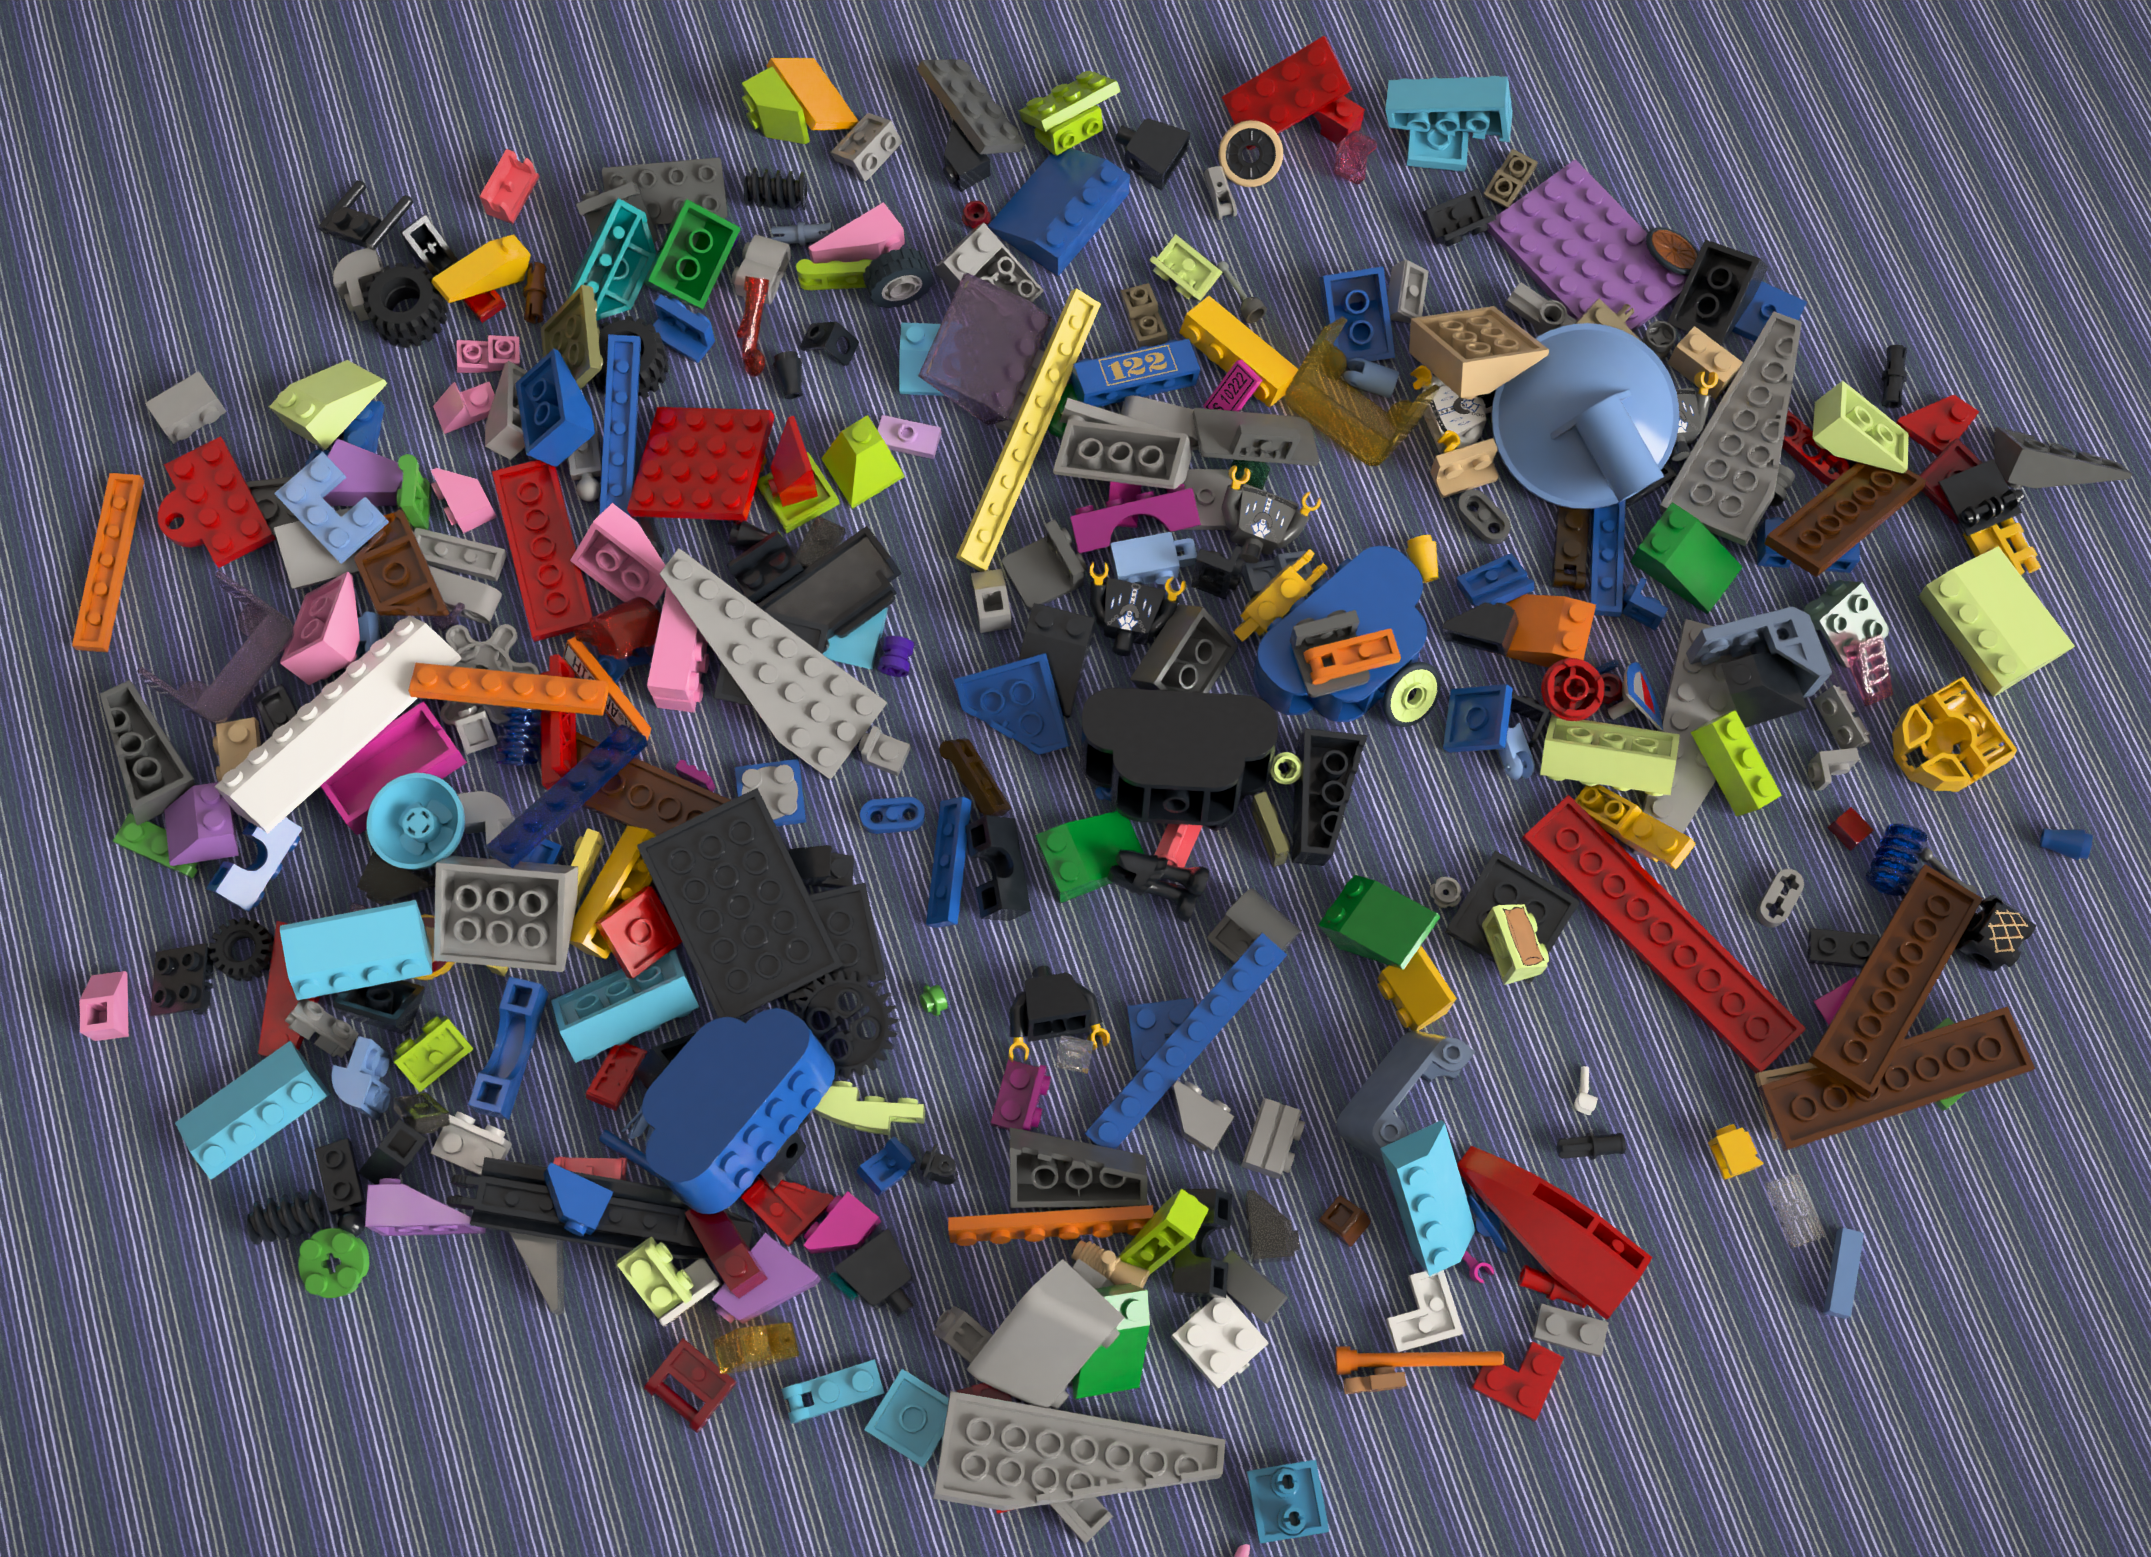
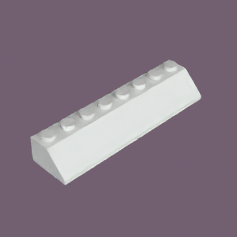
(332, 725)

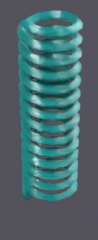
(843, 1284)

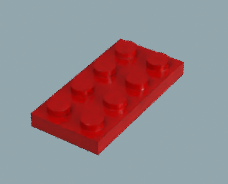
(1290, 89)

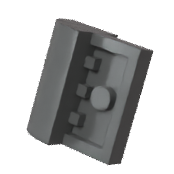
(1249, 919)

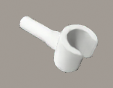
(1584, 1102)

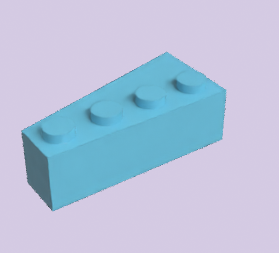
(1451, 105)

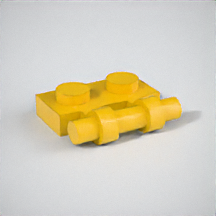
(1994, 536)

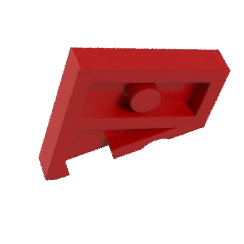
(1938, 423)
(787, 1208)

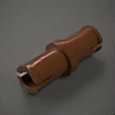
(535, 292)

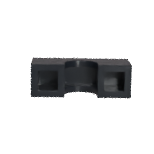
(998, 845)
(1194, 1271)

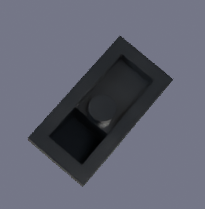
(822, 868)

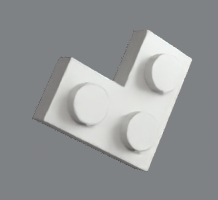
(1435, 1315)

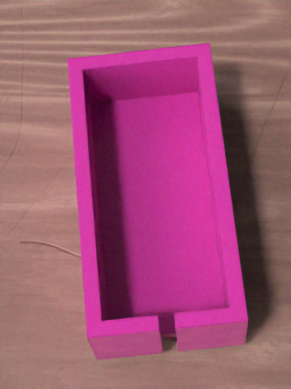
(403, 747)

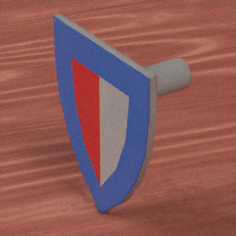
(1637, 694)

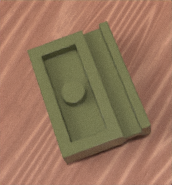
(1269, 829)

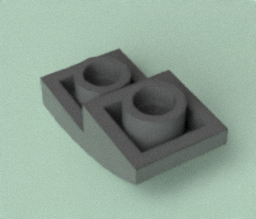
(1252, 1288)

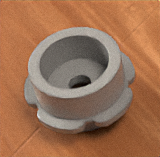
(1451, 886)

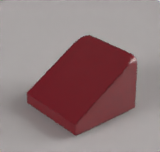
(1850, 828)

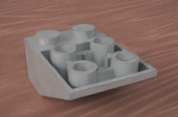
(988, 259)

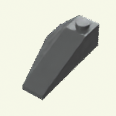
(2039, 466)

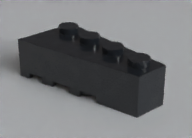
(1322, 791)

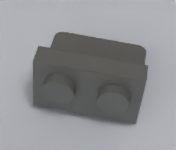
(597, 205)
(1045, 567)
(1314, 633)

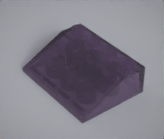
(985, 349)

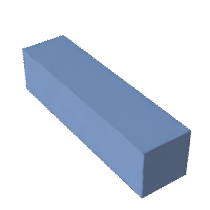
(1843, 1273)

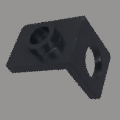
(825, 337)
(1531, 709)

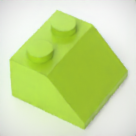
(774, 108)

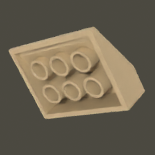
(1473, 349)

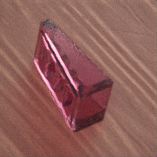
(1858, 663)

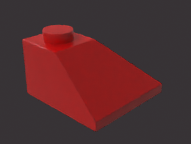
(791, 468)

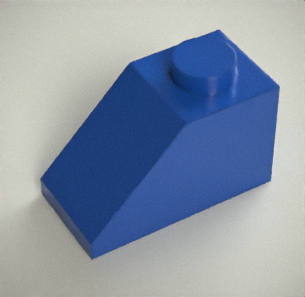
(576, 1199)

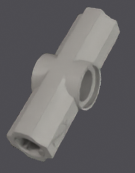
(1535, 309)

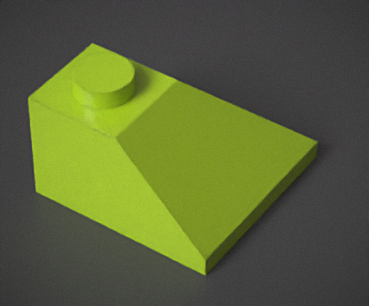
(861, 462)

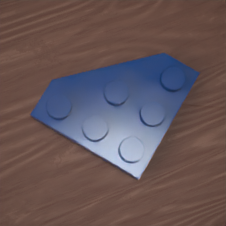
(1017, 702)

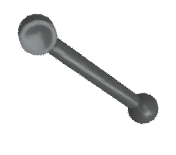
(1927, 854)

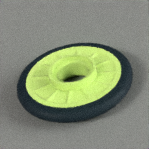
(1428, 685)

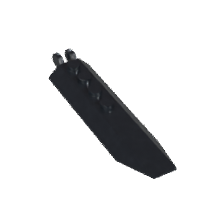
(518, 1201)

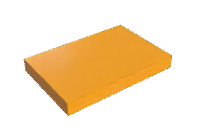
(815, 93)

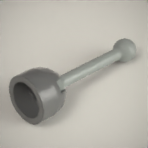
(1251, 308)

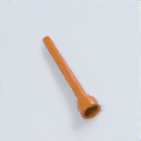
(1350, 1360)

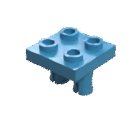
(1287, 1501)

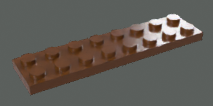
(1895, 981)
(1921, 1073)

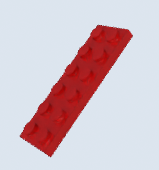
(542, 548)

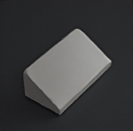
(1406, 291)

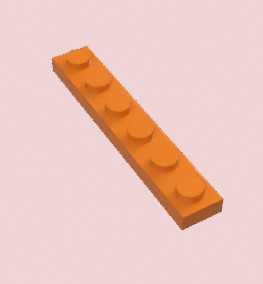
(108, 562)
(509, 689)
(1038, 1225)

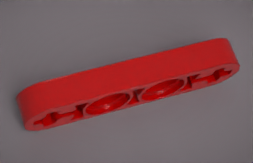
(1804, 435)

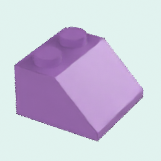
(200, 826)

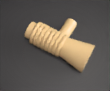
(1110, 1265)

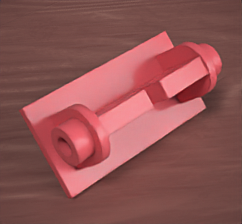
(1178, 843)

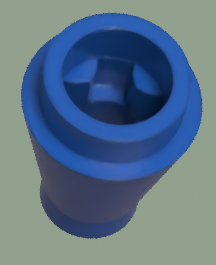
(2068, 842)

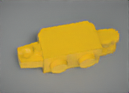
(1277, 597)

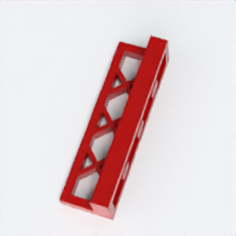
(557, 733)

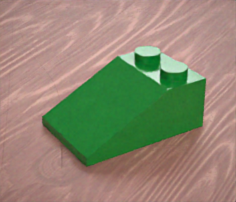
(1687, 559)
(1083, 851)
(1377, 922)
(1122, 1362)

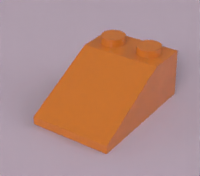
(1550, 628)

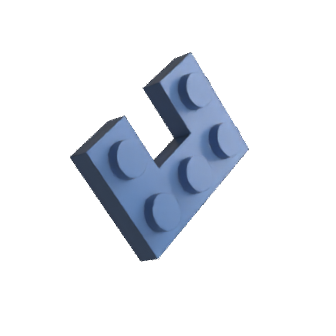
(338, 534)

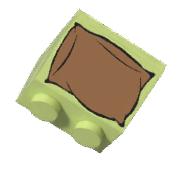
(1514, 943)

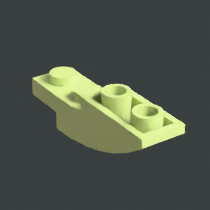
(872, 1115)

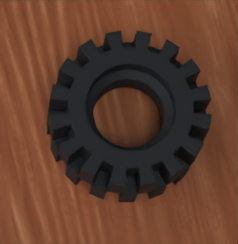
(229, 936)

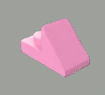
(463, 408)

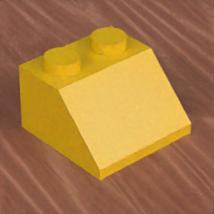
(1416, 991)

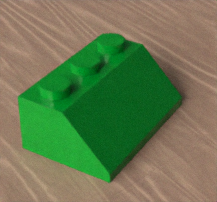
(692, 255)

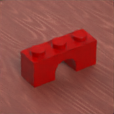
(1339, 119)

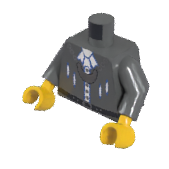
(1692, 413)
(1261, 518)

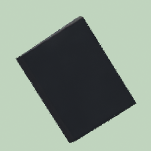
(382, 1005)

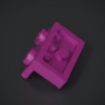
(1020, 1096)

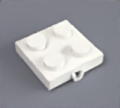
(1219, 1340)

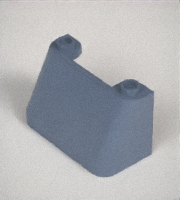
(1368, 1117)

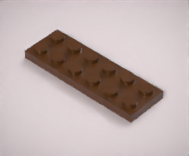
(1842, 515)
(647, 795)

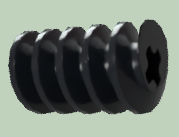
(775, 190)
(286, 1218)

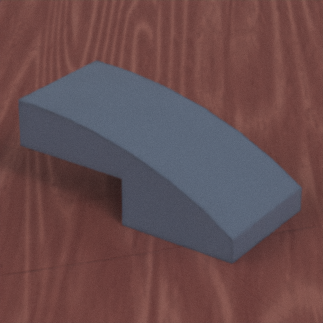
(1261, 573)

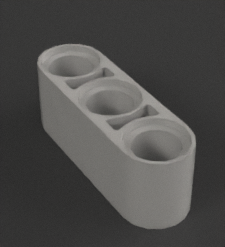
(1162, 415)
(478, 598)

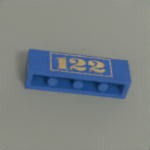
(1135, 373)

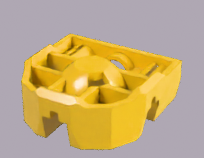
(1948, 729)

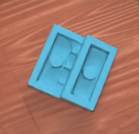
(860, 645)

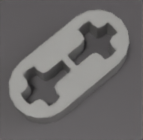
(1786, 901)

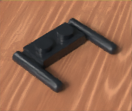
(358, 226)

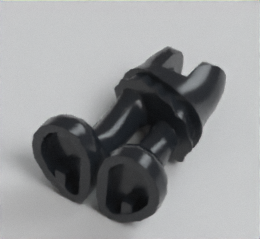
(1142, 873)

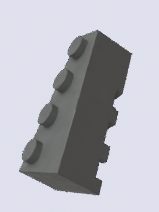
(145, 755)
(1073, 1173)

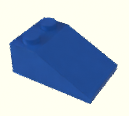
(1364, 303)
(553, 411)

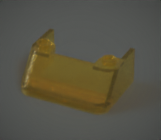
(1344, 412)

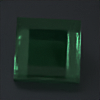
(1258, 472)

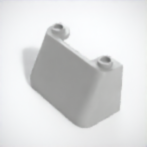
(1047, 1339)

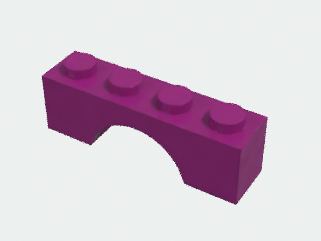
(1173, 510)

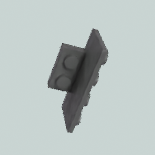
(670, 183)
(1255, 437)

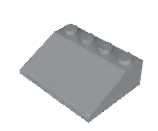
(504, 913)

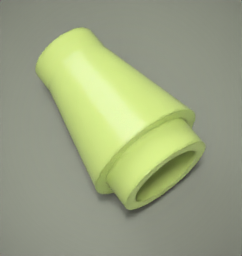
(1293, 772)

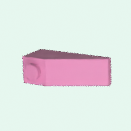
(861, 239)

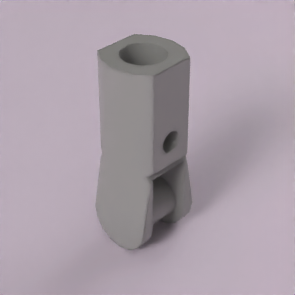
(1219, 192)

